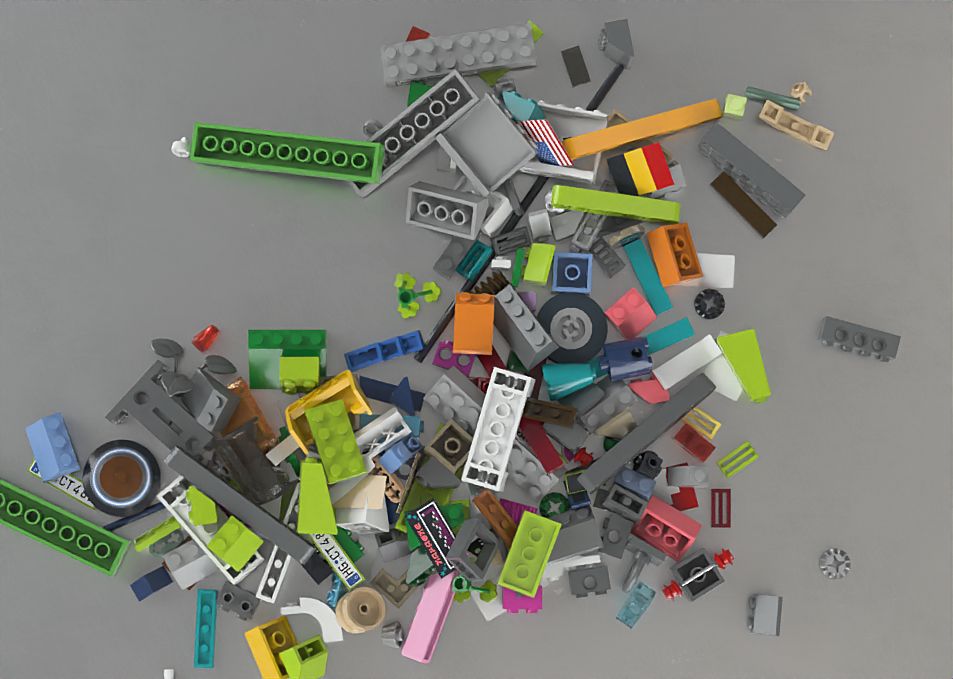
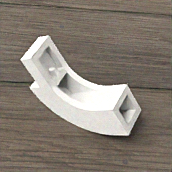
(322, 612)

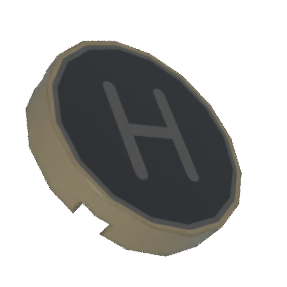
(627, 236)

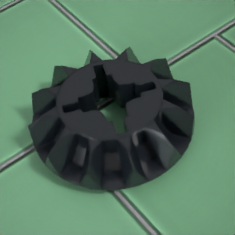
(701, 306)

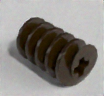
(493, 285)

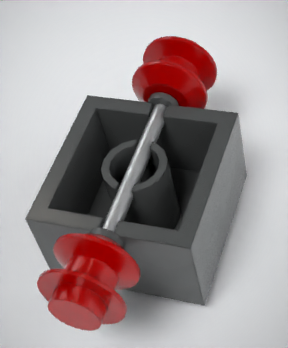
(571, 440)
(697, 574)

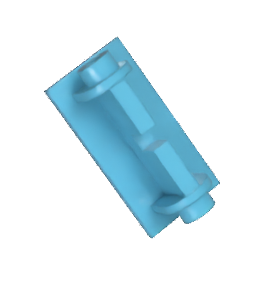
(336, 590)

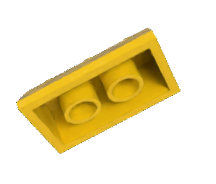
(267, 643)

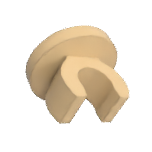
(799, 89)

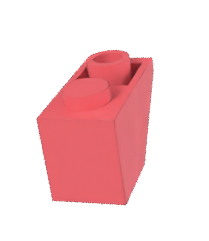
(649, 391)

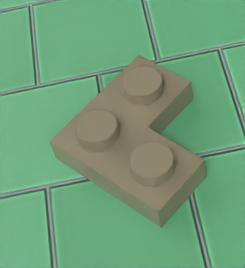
(393, 590)

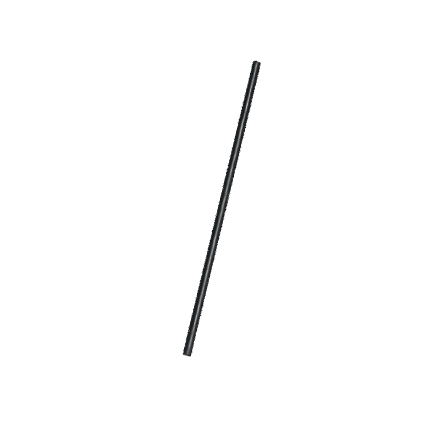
(511, 224)

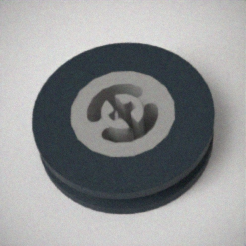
(575, 307)

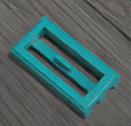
(476, 261)

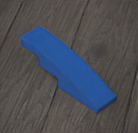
(384, 351)

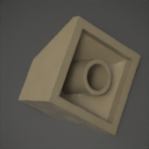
(617, 427)

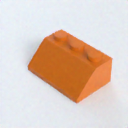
(674, 254)

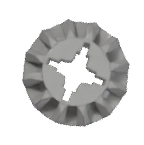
(827, 558)

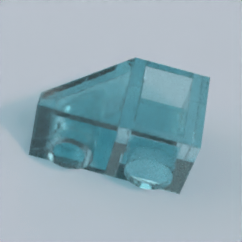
(636, 605)

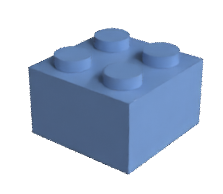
(571, 273)

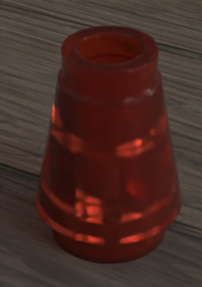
(205, 338)

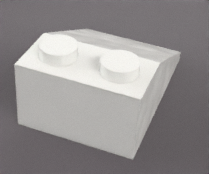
(497, 206)

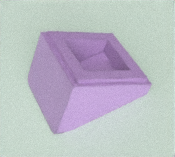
(530, 299)

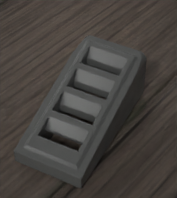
(616, 258)

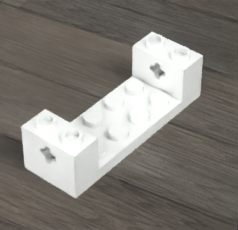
(497, 429)
(175, 501)

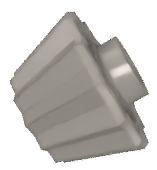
(392, 635)

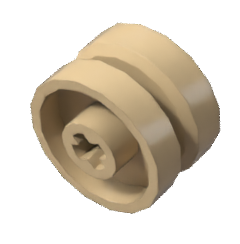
(360, 610)

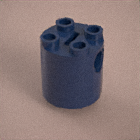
(619, 359)

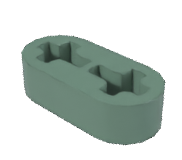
(169, 546)

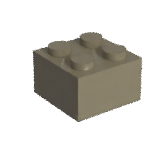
(450, 446)

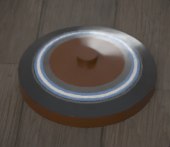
(121, 478)

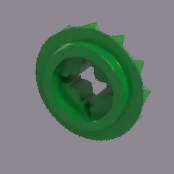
(556, 498)

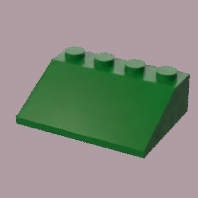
(268, 346)

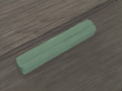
(778, 99)

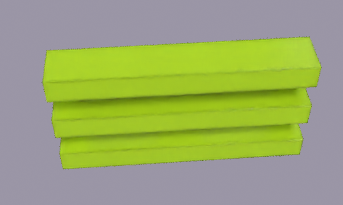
(750, 450)

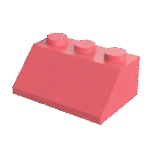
(666, 528)

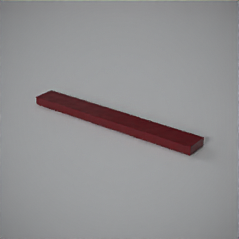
(530, 428)

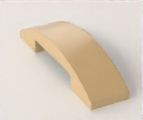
(795, 126)

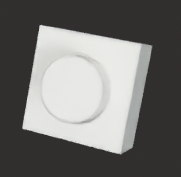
(501, 263)

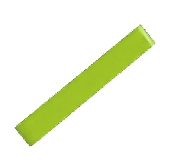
(615, 204)

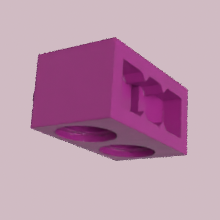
(453, 360)

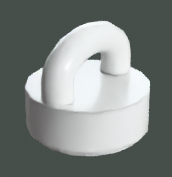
(181, 147)

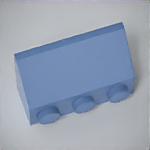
(52, 447)

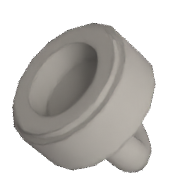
(371, 127)

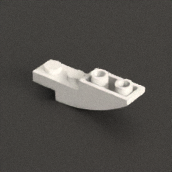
(554, 570)

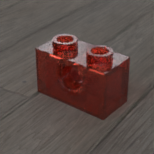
(693, 443)

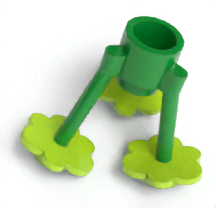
(407, 296)
(462, 586)

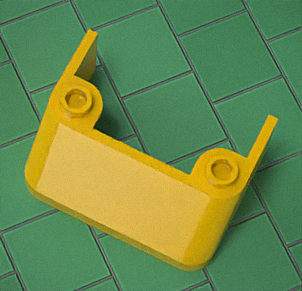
(340, 387)

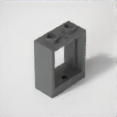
(457, 552)

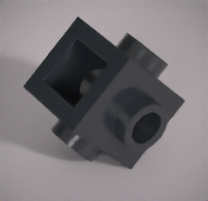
(648, 464)

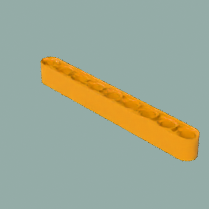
(642, 129)

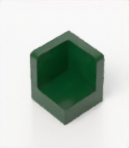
(515, 363)

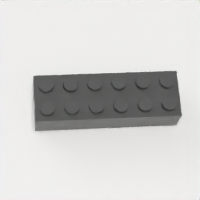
(750, 170)

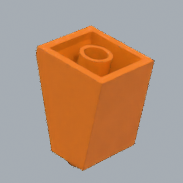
(473, 323)

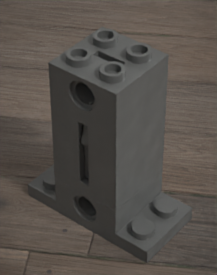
(162, 414)

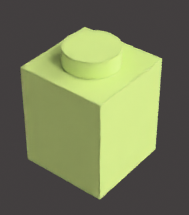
(734, 107)

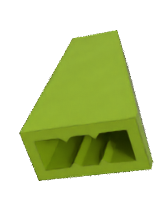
(745, 361)
(314, 503)

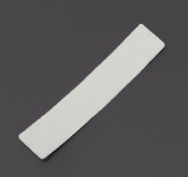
(345, 486)

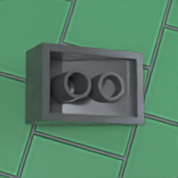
(210, 401)

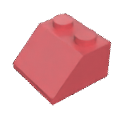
(630, 314)

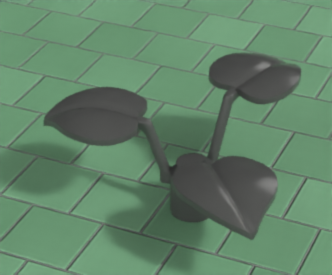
(177, 384)

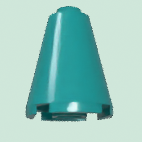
(567, 378)

